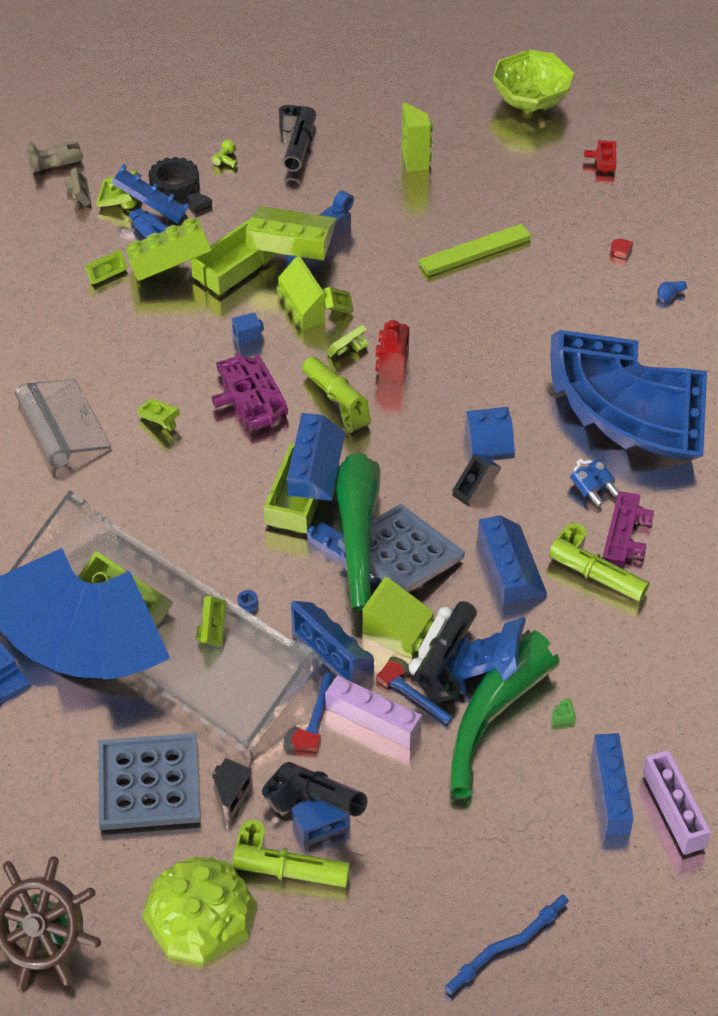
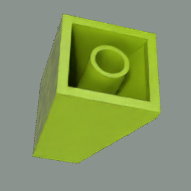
(396, 619)

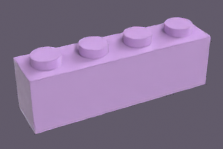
(373, 711)
(676, 802)

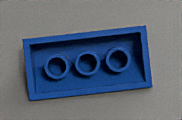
(315, 458)
(510, 560)
(331, 642)

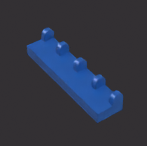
(150, 195)
(327, 540)

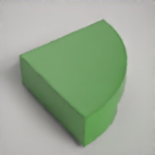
(563, 713)

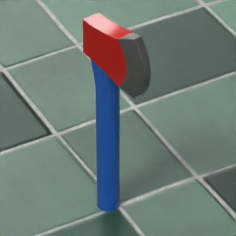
(392, 676)
(309, 739)

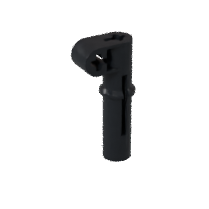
(300, 123)
(443, 649)
(315, 786)

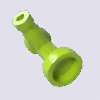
(227, 147)

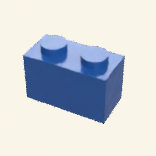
(318, 820)

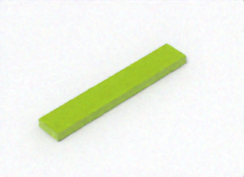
(474, 249)

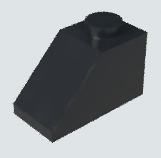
(476, 477)
(231, 785)

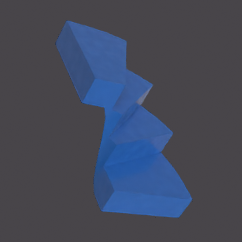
(627, 400)
(78, 624)

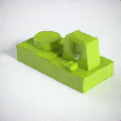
(105, 267)
(338, 300)
(354, 338)
(160, 413)
(213, 623)

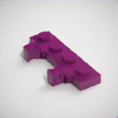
(619, 541)

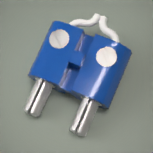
(592, 479)

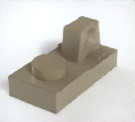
(78, 187)

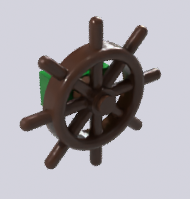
(42, 919)

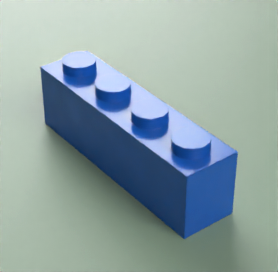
(612, 784)

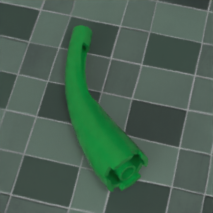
(357, 498)
(492, 699)

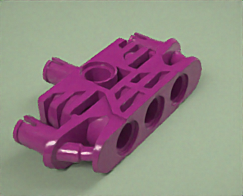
(251, 390)

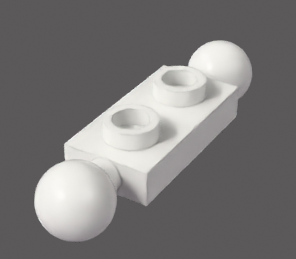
(442, 616)

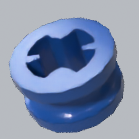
(244, 596)

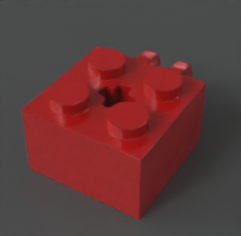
(393, 352)

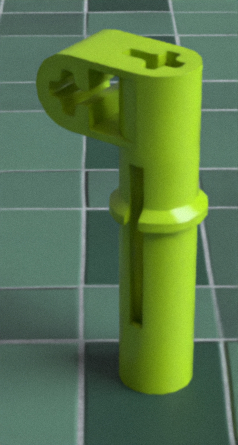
(353, 405)
(593, 566)
(282, 862)

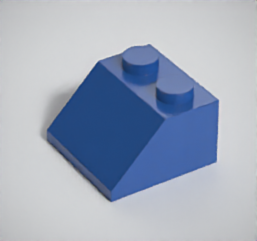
(490, 432)

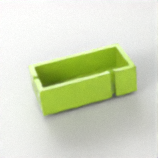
(167, 248)
(228, 261)
(285, 510)

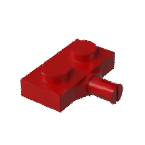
(604, 155)

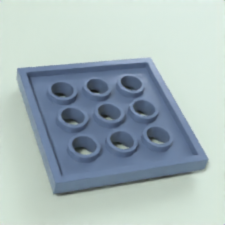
(415, 529)
(161, 812)

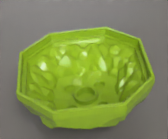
(533, 80)
(199, 909)

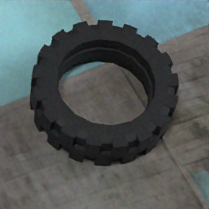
(175, 165)

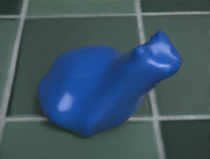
(669, 290)

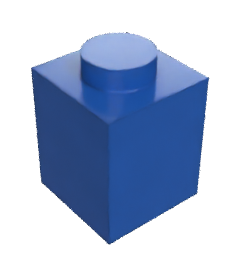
(247, 329)

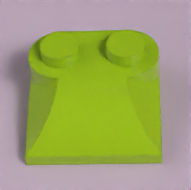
(112, 195)

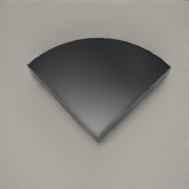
(198, 201)

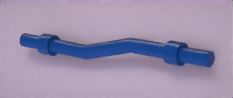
(468, 971)

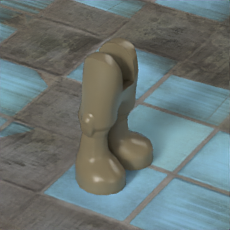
(54, 156)

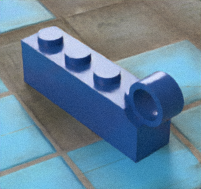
(341, 205)

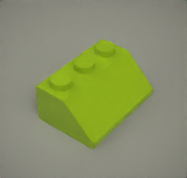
(416, 138)
(302, 294)

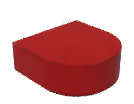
(621, 247)

